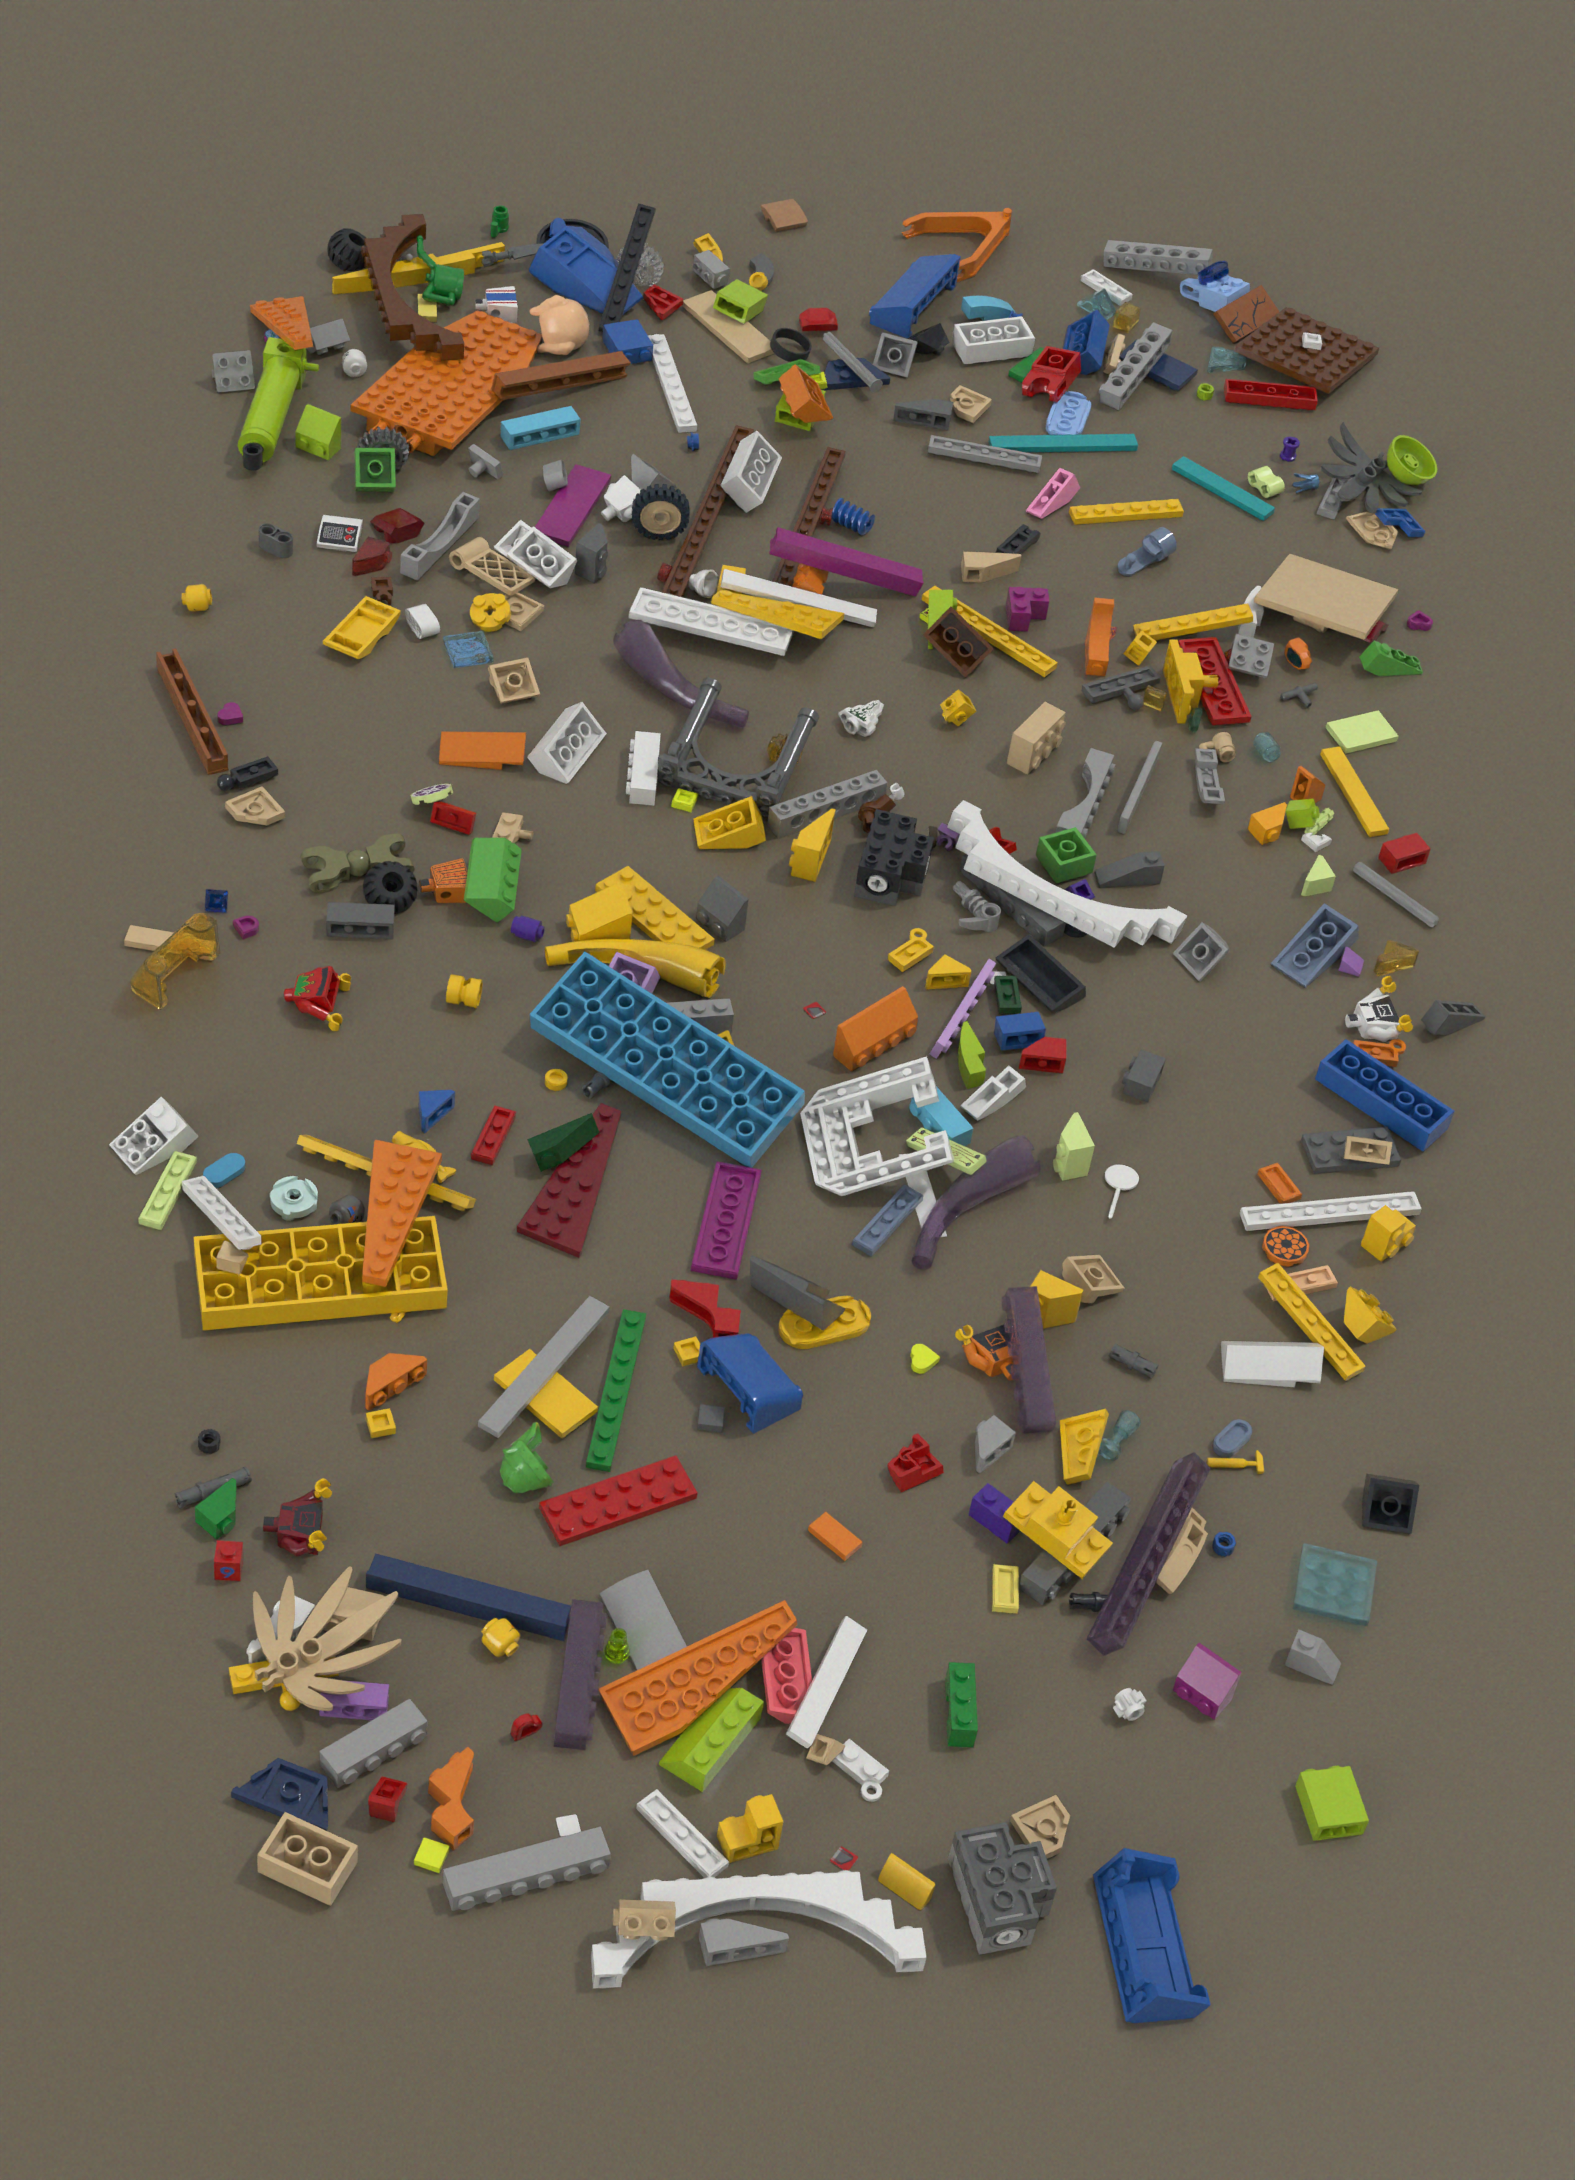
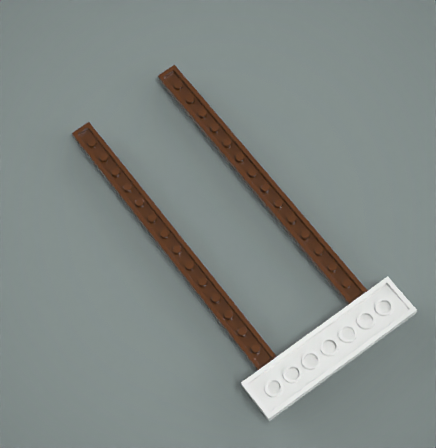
(707, 620)

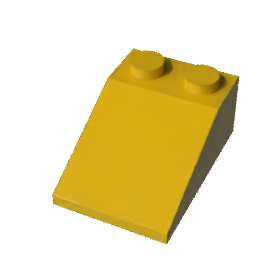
(731, 826)
(812, 847)

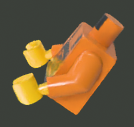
(987, 1350)

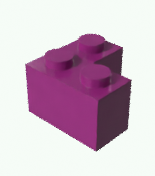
(1024, 605)

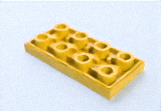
(557, 1403)

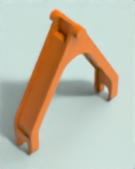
(992, 225)

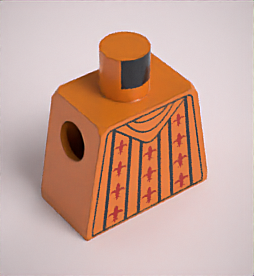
(446, 882)

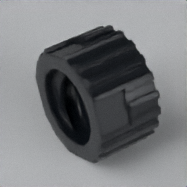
(211, 1447)

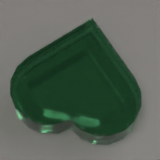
(1194, 719)

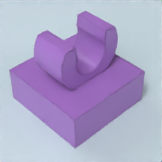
(947, 835)

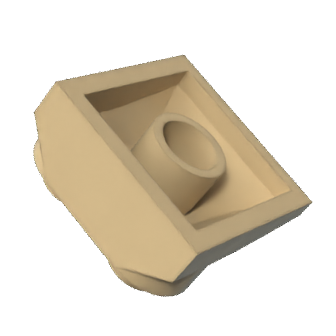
(513, 680)
(1092, 1276)

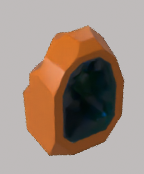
(1298, 654)

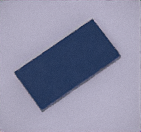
(1168, 370)

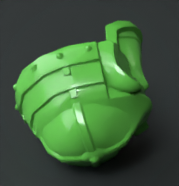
(521, 1467)

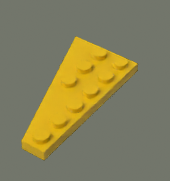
(800, 618)

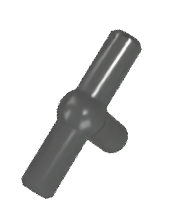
(1300, 692)

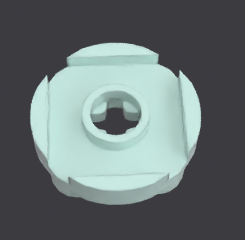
(293, 1208)

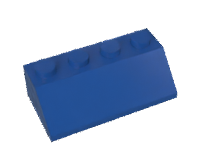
(1089, 338)

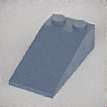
(1316, 946)

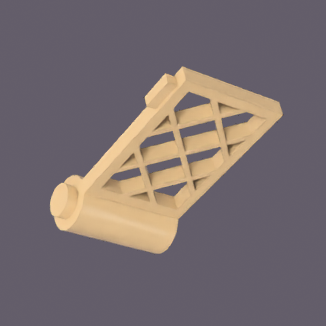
(476, 552)

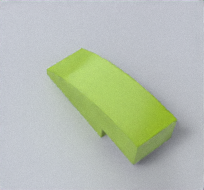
(971, 1058)

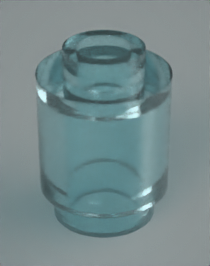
(1267, 746)

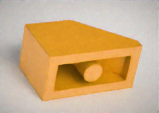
(1267, 823)

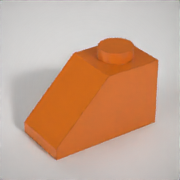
(1307, 786)

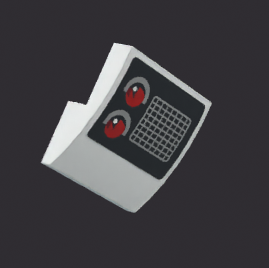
(339, 533)

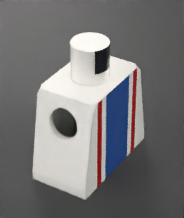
(499, 303)

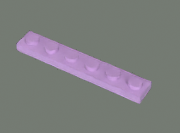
(960, 1014)

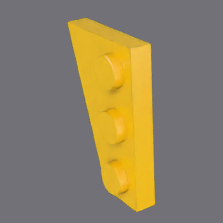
(1081, 1443)

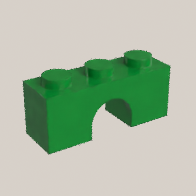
(961, 1694)

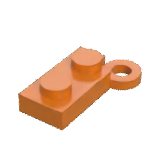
(1383, 1052)

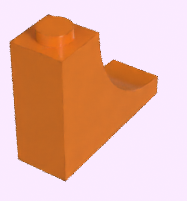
(1098, 637)

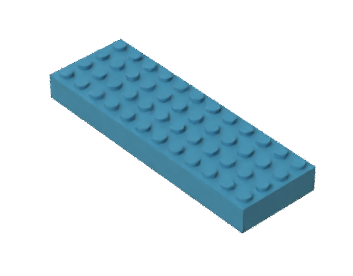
(667, 1059)

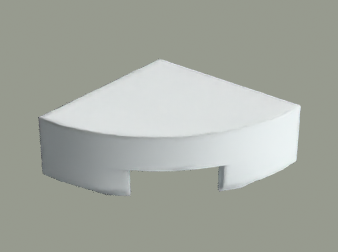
(1316, 842)

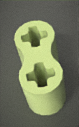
(1266, 482)

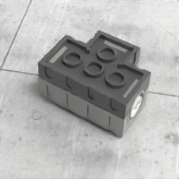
(1001, 1886)

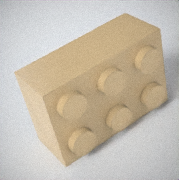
(1036, 738)
(307, 1858)

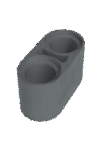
(275, 540)

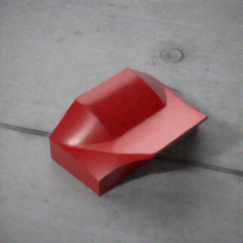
(818, 320)

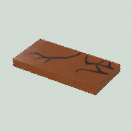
(1246, 313)

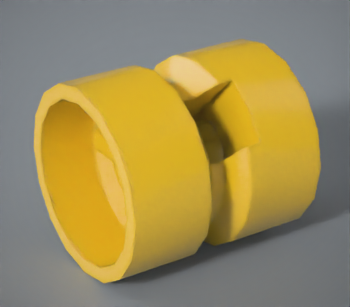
(464, 991)

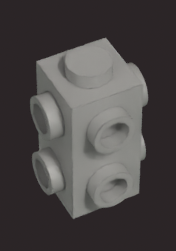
(711, 269)

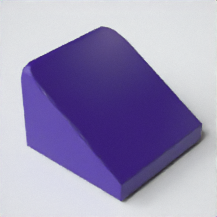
(1081, 889)

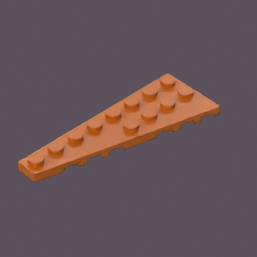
(286, 319)

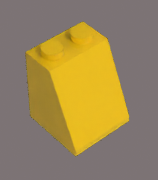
(601, 915)

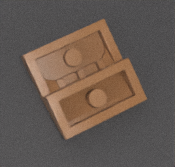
(784, 215)

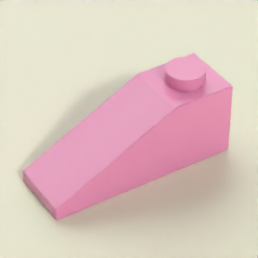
(1055, 494)

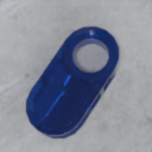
(1213, 272)

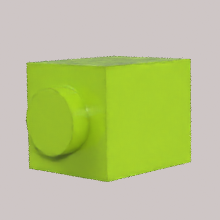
(1302, 813)

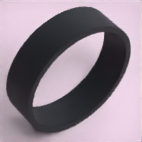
(795, 336)

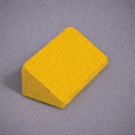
(906, 1882)

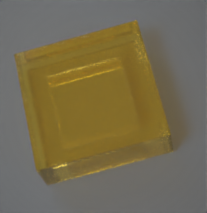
(1154, 698)

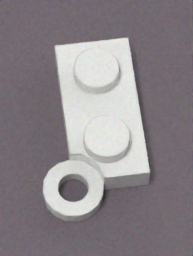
(863, 1769)

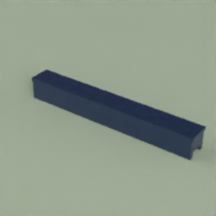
(468, 1596)

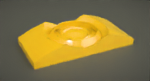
(362, 628)

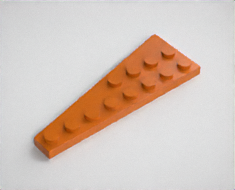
(397, 1191)

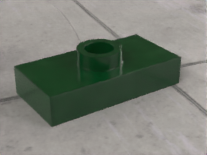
(1007, 995)

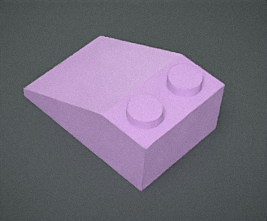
(636, 971)

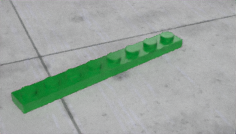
(616, 1391)

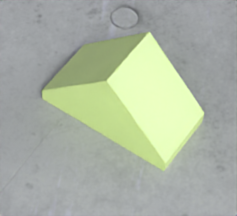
(1319, 878)

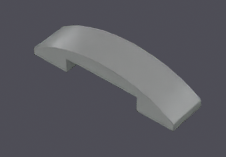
(1207, 776)

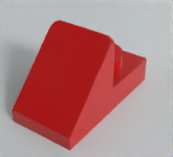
(385, 1798)

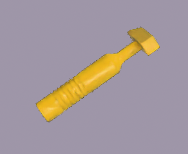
(1237, 1462)

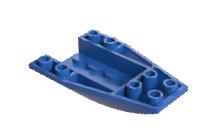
(579, 268)

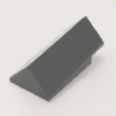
(794, 1293)

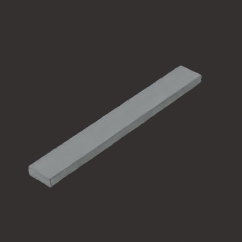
(543, 1367)

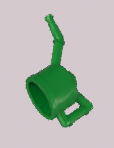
(441, 280)

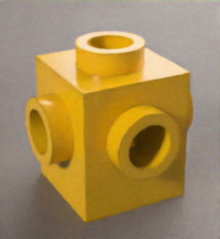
(957, 708)

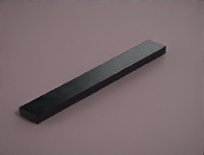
(628, 265)

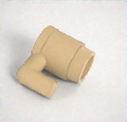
(1223, 745)

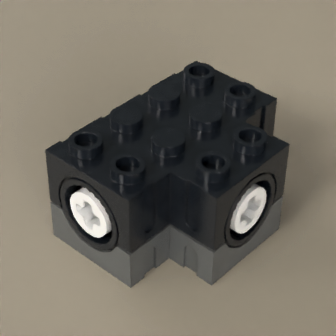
(893, 859)

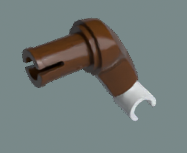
(884, 803)

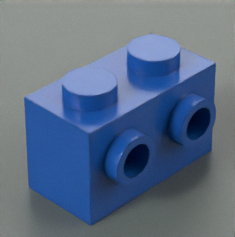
(1018, 1030)

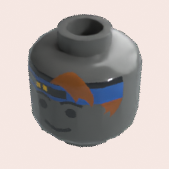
(347, 1210)

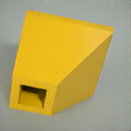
(1365, 1317)

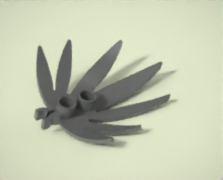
(1366, 474)

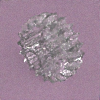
(648, 260)

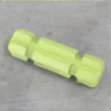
(1323, 819)

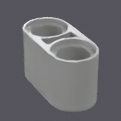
(555, 475)

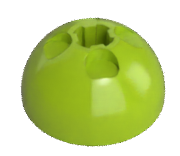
(1410, 461)

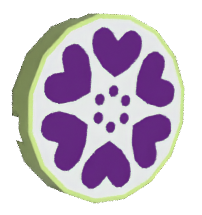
(432, 794)

